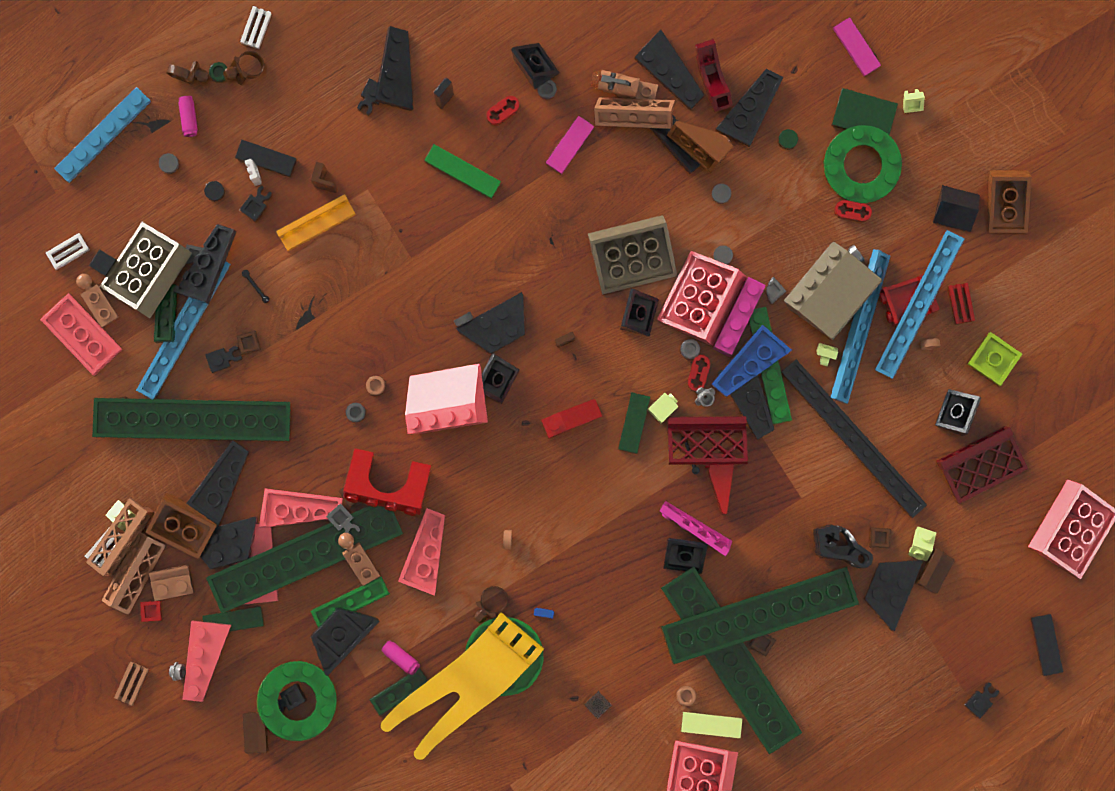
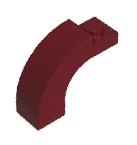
(712, 76)

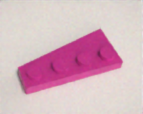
(700, 530)

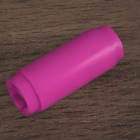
(188, 116)
(400, 657)

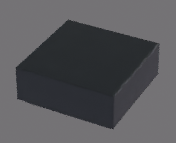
(102, 262)

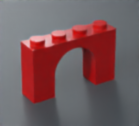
(407, 499)

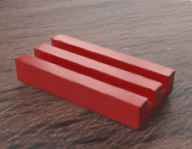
(968, 301)

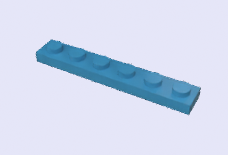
(102, 135)

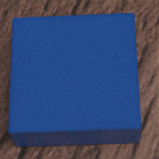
(543, 612)

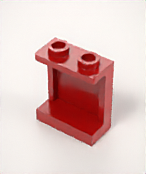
(898, 297)

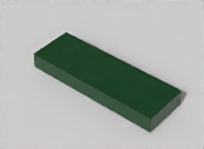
(165, 317)
(634, 423)
(238, 619)
(398, 692)

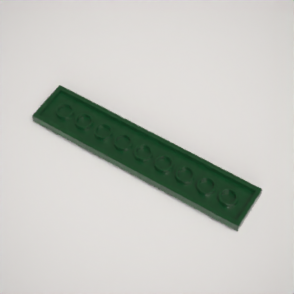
(191, 419)
(299, 558)
(759, 615)
(736, 668)

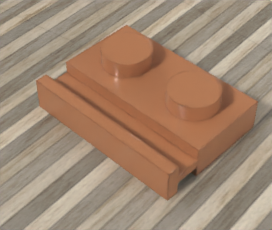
(171, 582)

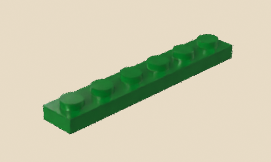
(771, 376)

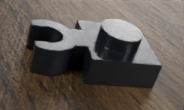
(369, 94)
(255, 206)
(219, 359)
(291, 698)
(980, 703)

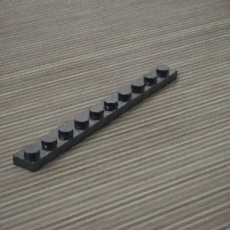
(854, 438)

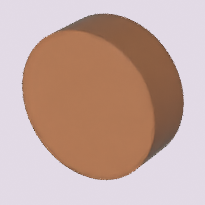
(930, 344)
(375, 385)
(507, 539)
(686, 695)

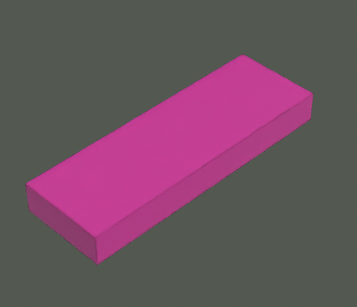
(856, 47)
(570, 145)

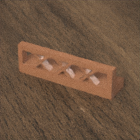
(614, 113)
(126, 541)
(130, 571)

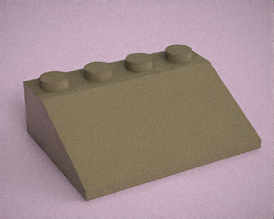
(632, 254)
(146, 269)
(832, 290)

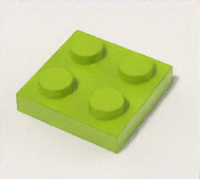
(994, 359)

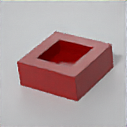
(151, 611)

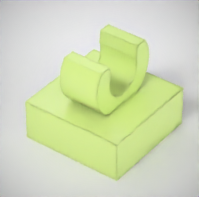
(913, 102)
(826, 352)

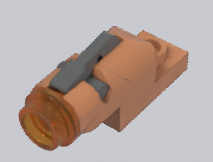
(623, 85)

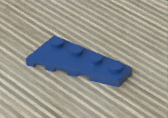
(752, 359)

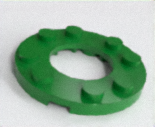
(836, 154)
(530, 675)
(268, 701)

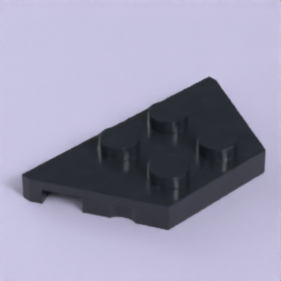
(497, 326)
(230, 543)
(891, 589)
(340, 635)

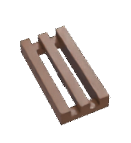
(124, 698)

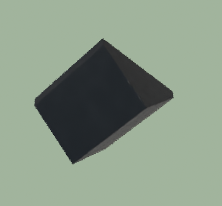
(534, 64)
(956, 208)
(639, 313)
(498, 378)
(958, 412)
(684, 555)

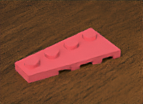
(290, 508)
(424, 556)
(204, 651)

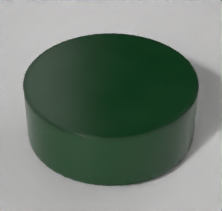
(216, 72)
(788, 139)

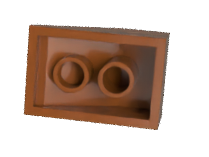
(701, 144)
(1009, 201)
(180, 526)

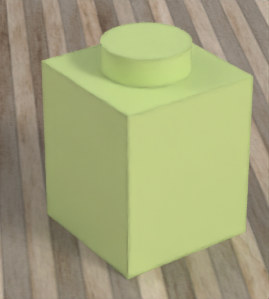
(663, 407)

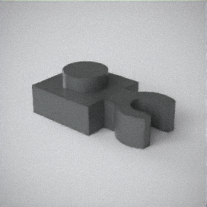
(341, 519)

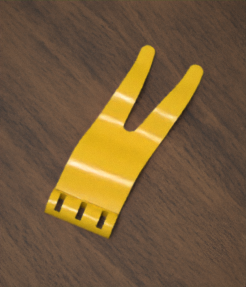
(476, 676)

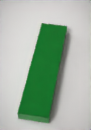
(462, 171)
(352, 600)

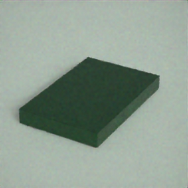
(861, 109)

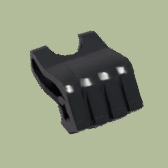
(846, 553)

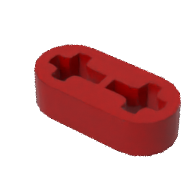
(505, 113)
(854, 206)
(694, 371)

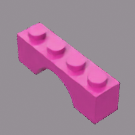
(739, 317)

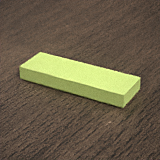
(711, 725)

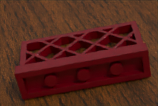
(707, 425)
(977, 448)

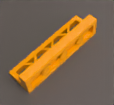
(316, 222)

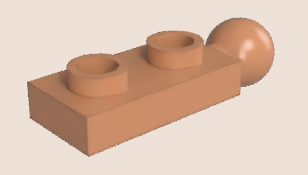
(96, 301)
(358, 559)

